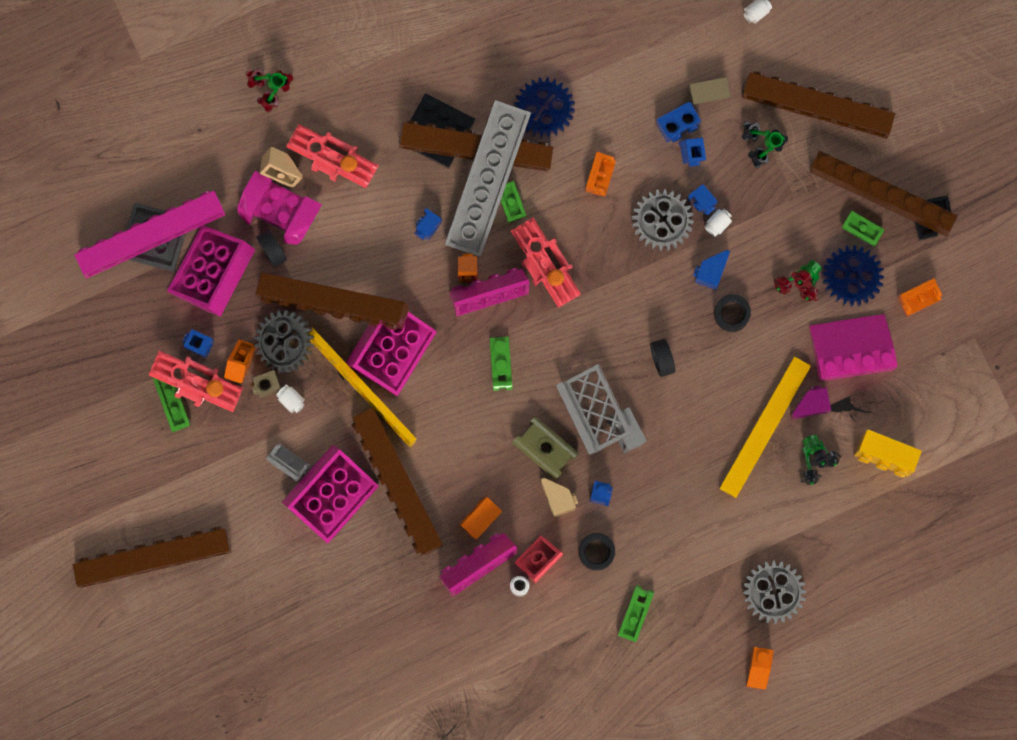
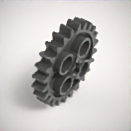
(275, 327)

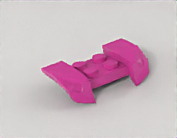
(277, 207)

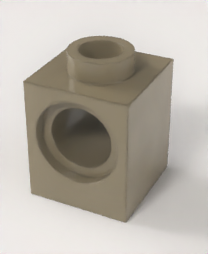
(274, 384)

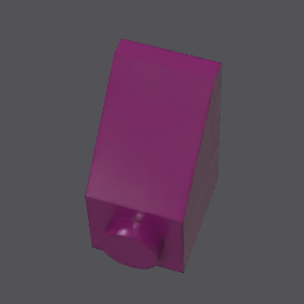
(813, 403)

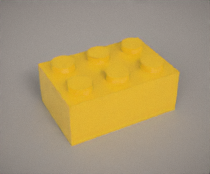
(887, 453)

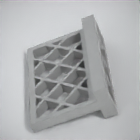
(579, 416)

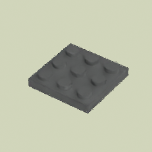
(162, 256)

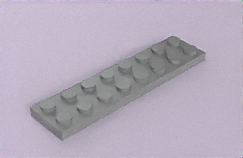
(487, 178)

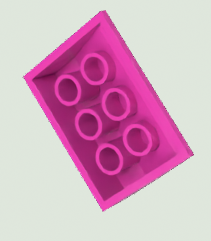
(211, 270)
(489, 292)
(853, 347)
(391, 355)
(330, 494)
(478, 564)

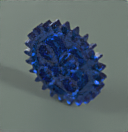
(558, 116)
(840, 286)

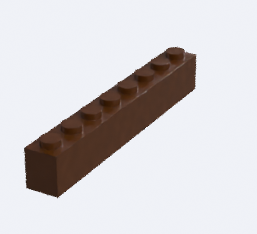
(819, 105)
(465, 145)
(883, 193)
(332, 300)
(397, 481)
(151, 558)

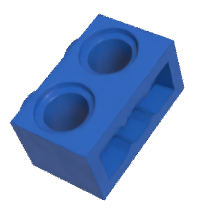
(675, 118)

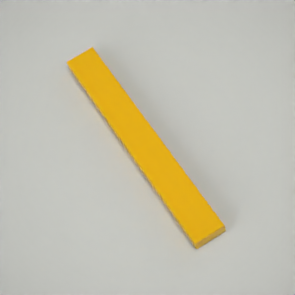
(362, 389)
(765, 427)

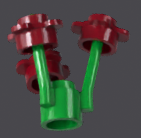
(276, 81)
(802, 281)

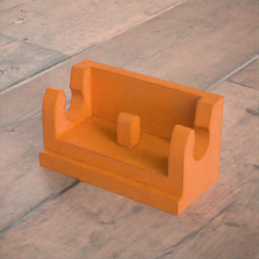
(600, 174)
(920, 297)
(480, 517)

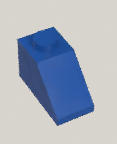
(711, 270)

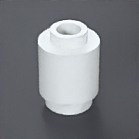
(757, 10)
(718, 222)
(290, 399)
(522, 580)

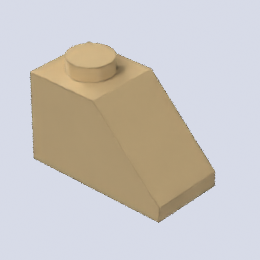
(280, 167)
(558, 497)

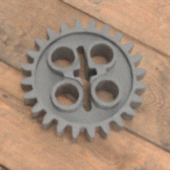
(649, 230)
(756, 596)

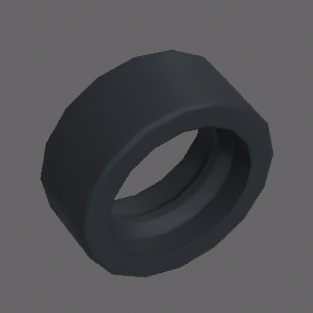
(271, 248)
(732, 327)
(662, 357)
(594, 537)

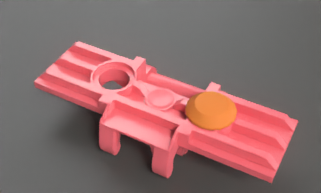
(329, 161)
(540, 266)
(216, 390)

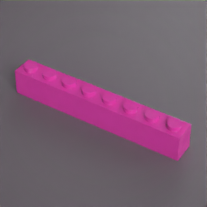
(149, 234)

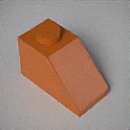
(467, 268)
(239, 361)
(759, 668)

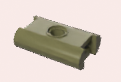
(551, 461)

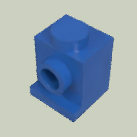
(697, 148)
(703, 200)
(427, 225)
(194, 336)
(601, 493)

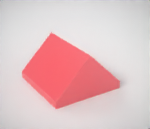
(538, 559)

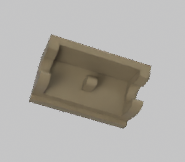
(709, 90)

